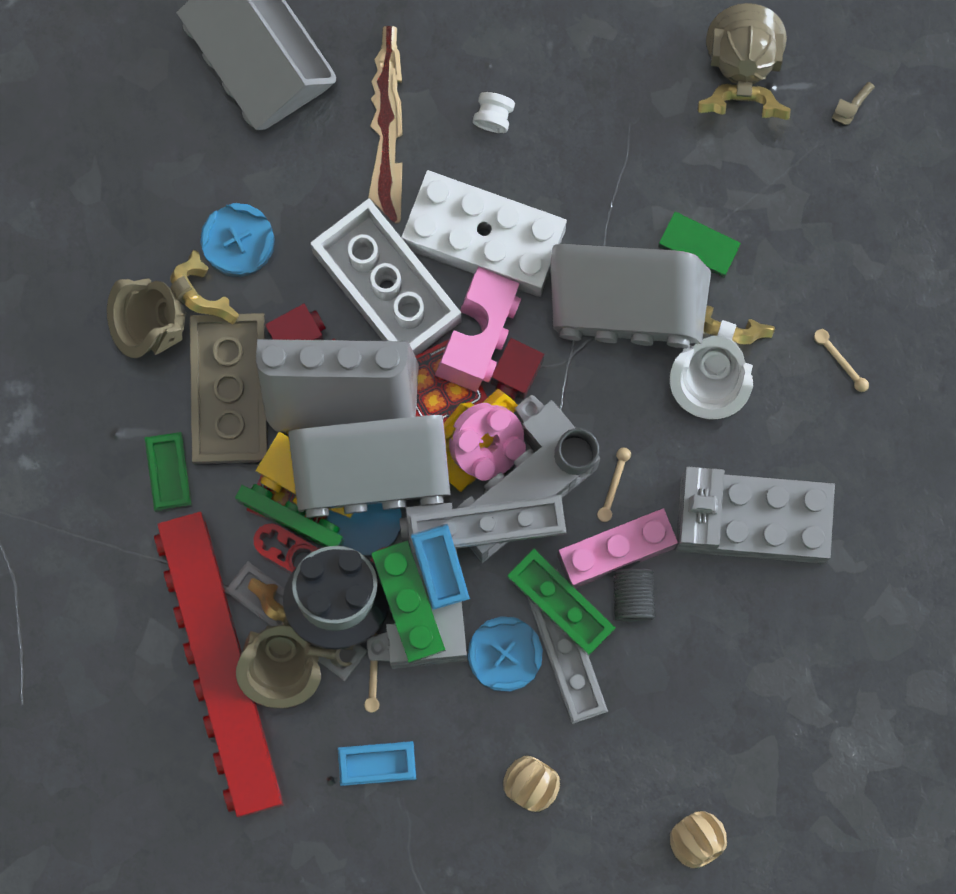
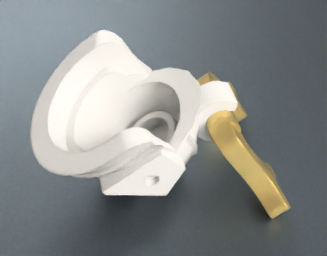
(713, 375)

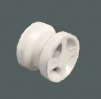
(493, 112)

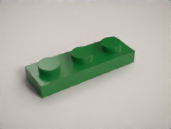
(259, 500)
(408, 602)
(561, 602)

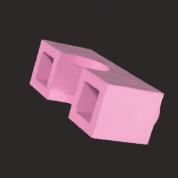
(489, 302)
(617, 547)

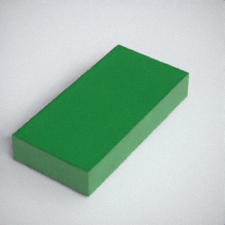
(693, 237)
(168, 472)

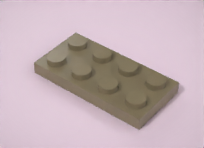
(226, 390)

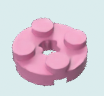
(503, 451)

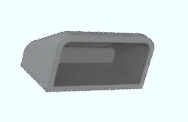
(259, 55)
(628, 294)
(335, 382)
(369, 465)

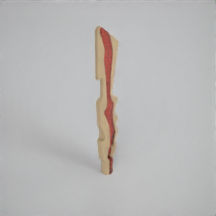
(387, 123)

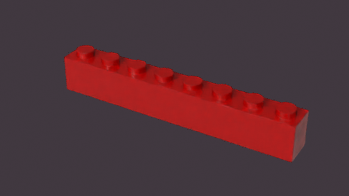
(216, 652)

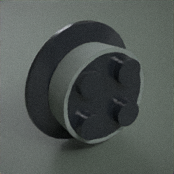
(335, 598)

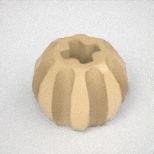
(531, 783)
(698, 839)

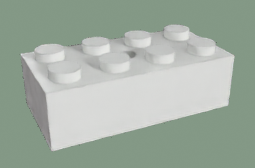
(447, 223)
(364, 253)

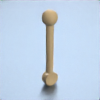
(821, 337)
(604, 513)
(372, 703)

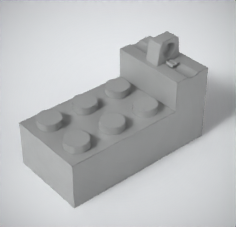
(537, 472)
(754, 516)
(449, 618)

